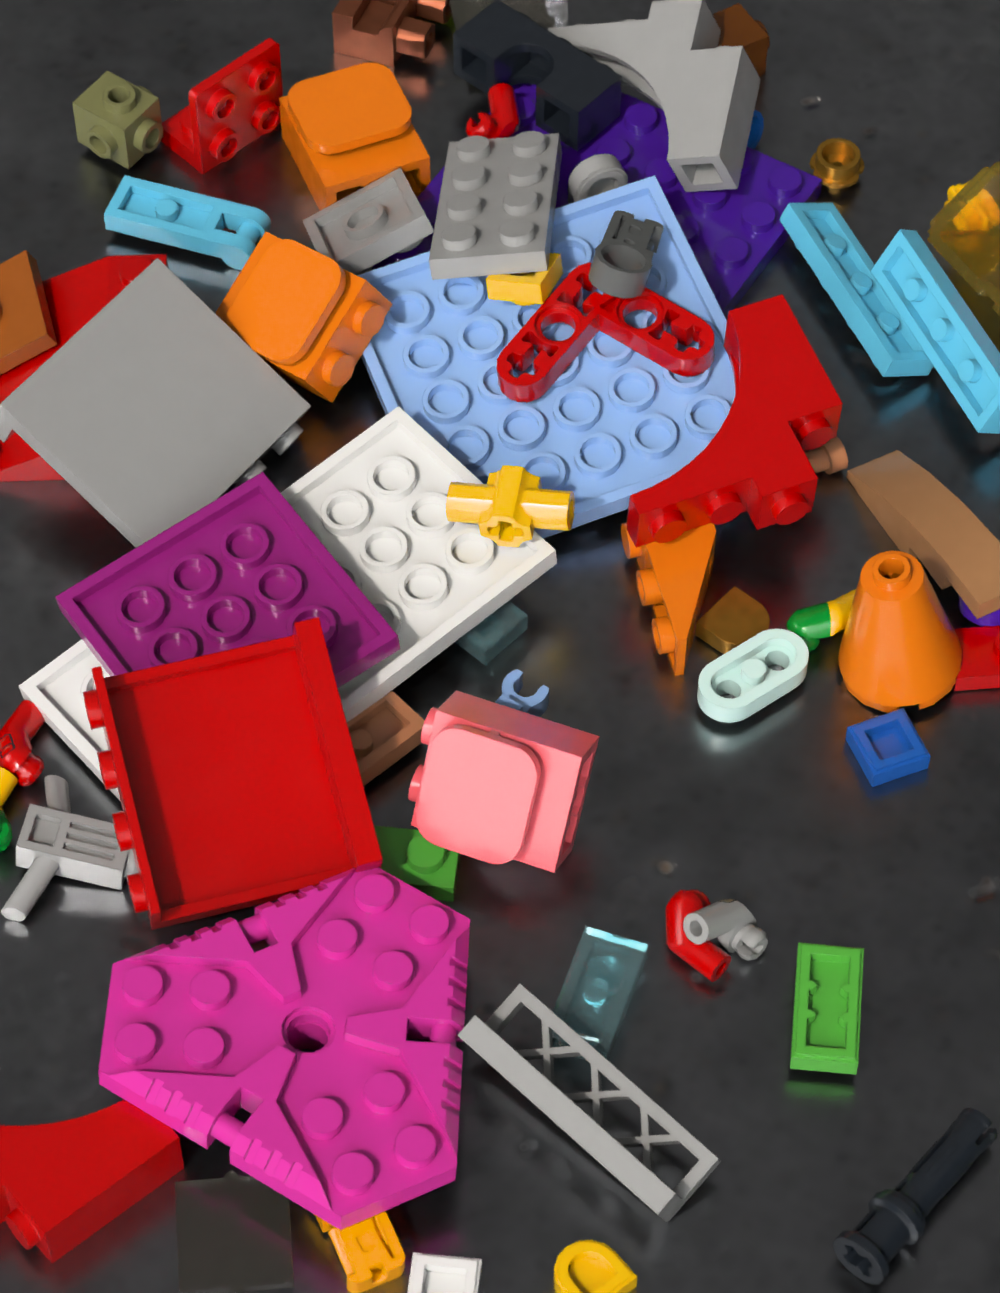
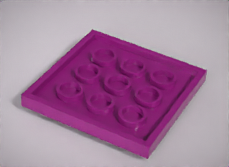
(224, 583)

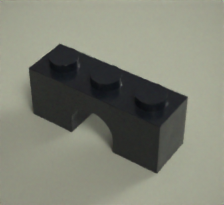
(572, 89)

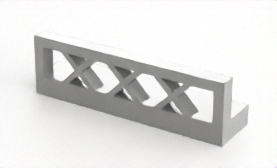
(575, 1122)

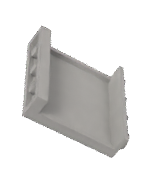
(154, 408)

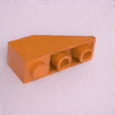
(675, 583)

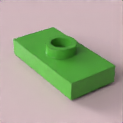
(827, 1008)

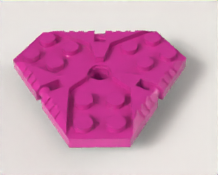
(343, 974)

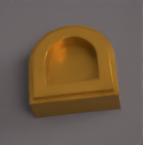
(732, 621)

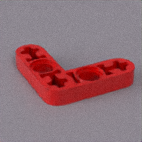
(606, 315)

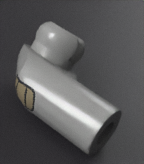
(731, 925)

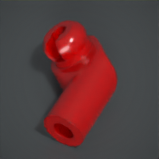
(705, 957)

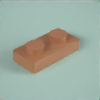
(384, 735)

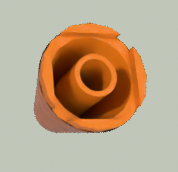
(898, 637)

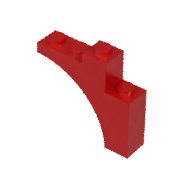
(758, 453)
(81, 1174)

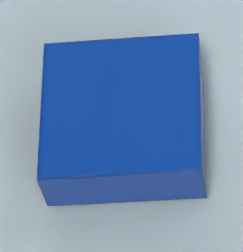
(887, 747)

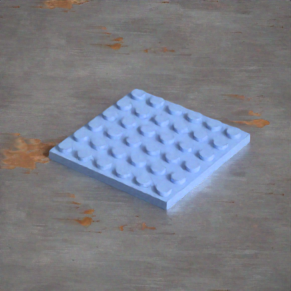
(608, 419)

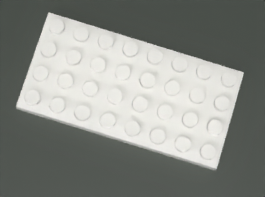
(387, 526)

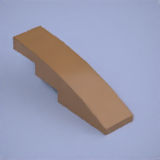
(933, 526)

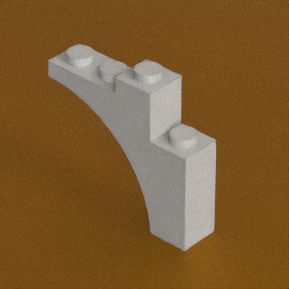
(698, 85)

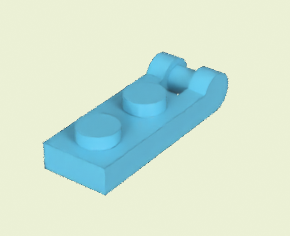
(186, 220)

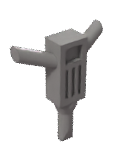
(64, 846)

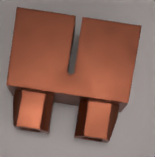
(387, 28)

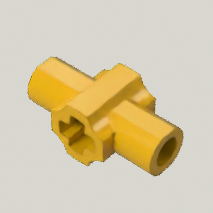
(510, 506)

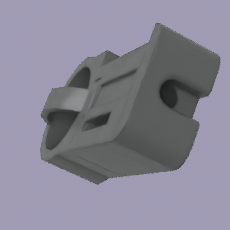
(625, 256)

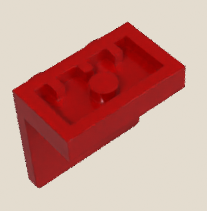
(228, 109)

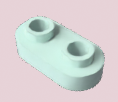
(748, 678)

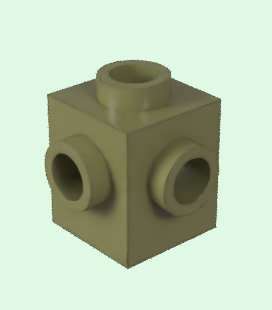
(118, 120)

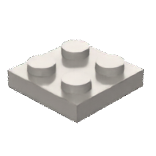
(370, 224)

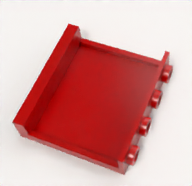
(232, 777)

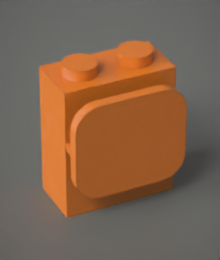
(351, 132)
(303, 314)

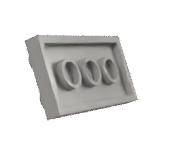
(496, 206)

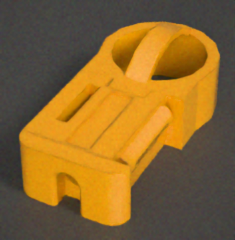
(367, 1252)

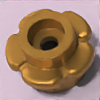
(837, 163)

